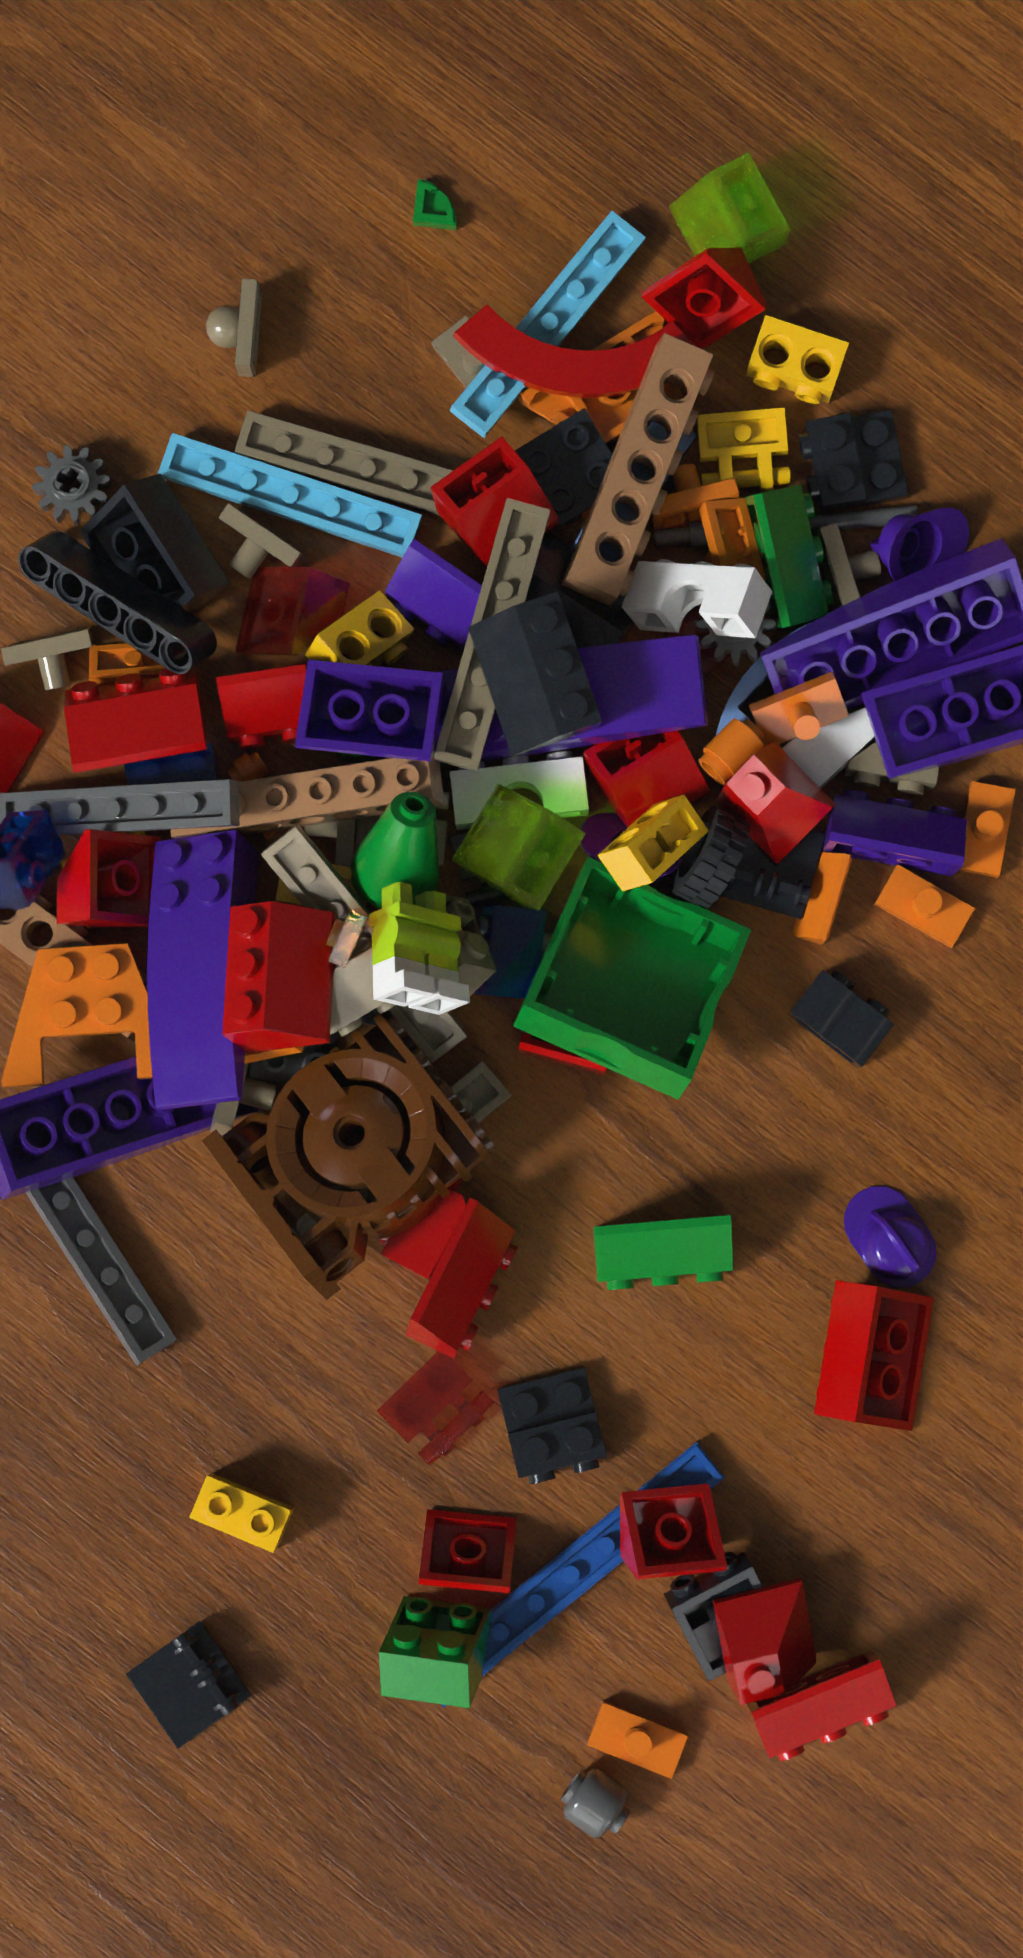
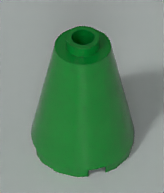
(398, 850)

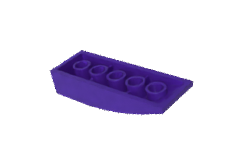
(908, 626)
(637, 690)
(949, 713)
(187, 964)
(89, 1125)

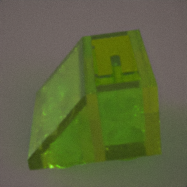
(731, 211)
(518, 847)

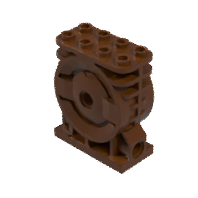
(324, 1108)

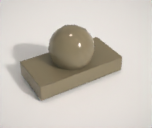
(240, 327)

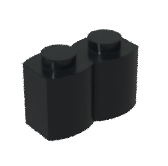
(841, 1017)

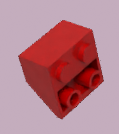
(476, 493)
(644, 772)

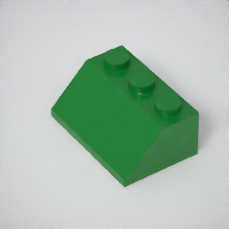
(790, 555)
(663, 1251)

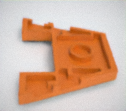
(78, 995)

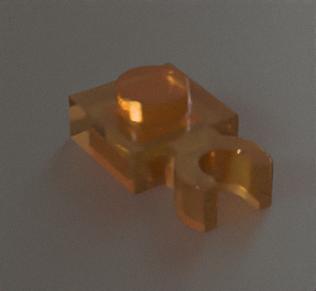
(345, 937)

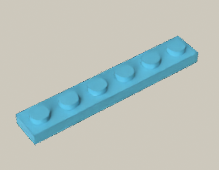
(553, 317)
(289, 495)

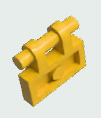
(742, 436)

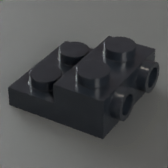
(853, 461)
(552, 1425)
(694, 1610)

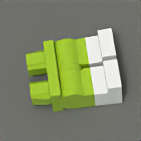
(416, 951)

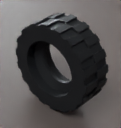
(712, 859)

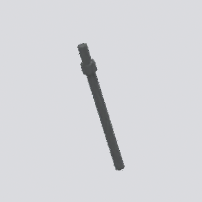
(695, 535)

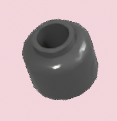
(595, 1803)

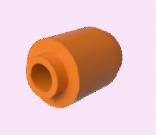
(731, 749)

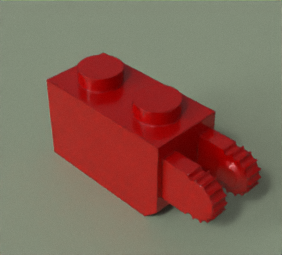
(425, 1242)

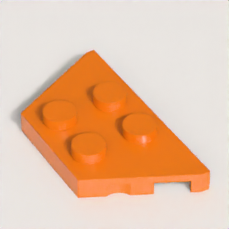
(605, 412)

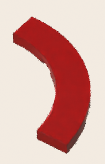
(557, 368)

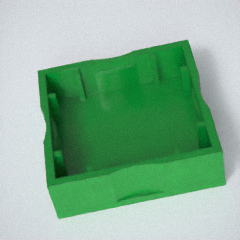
(632, 980)

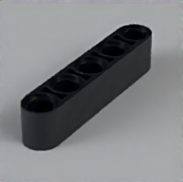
(117, 602)

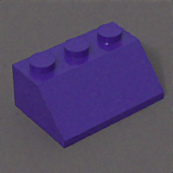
(434, 595)
(371, 710)
(896, 833)

